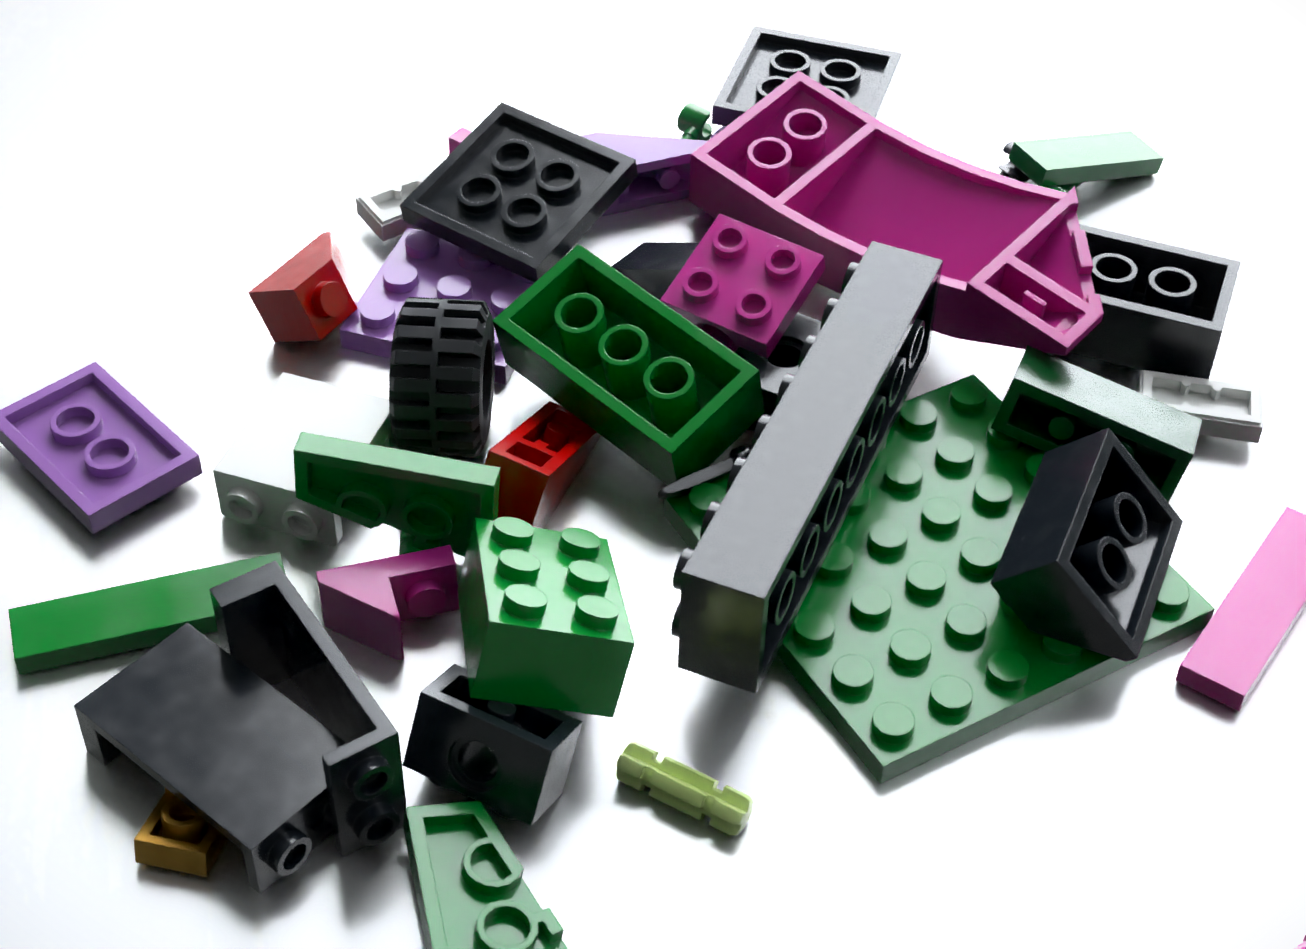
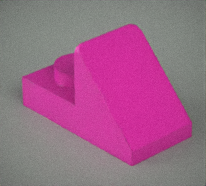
(375, 596)

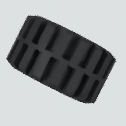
(442, 376)

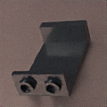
(278, 638)
(221, 747)

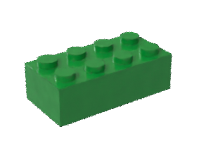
(629, 366)

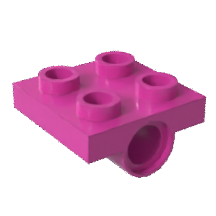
(744, 285)

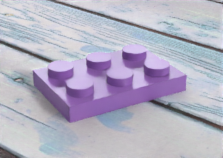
(96, 446)

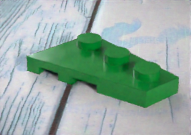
(396, 487)

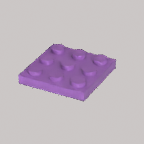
(428, 269)

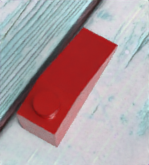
(540, 463)

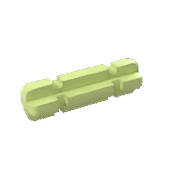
(684, 788)

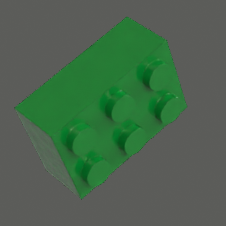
(543, 618)

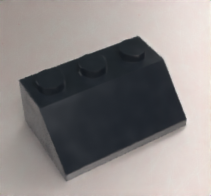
(1089, 548)

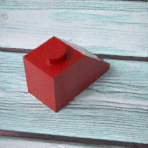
(307, 293)

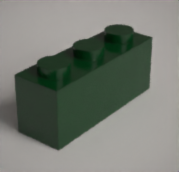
(1060, 403)

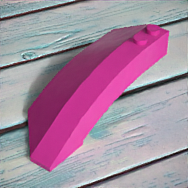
(841, 178)

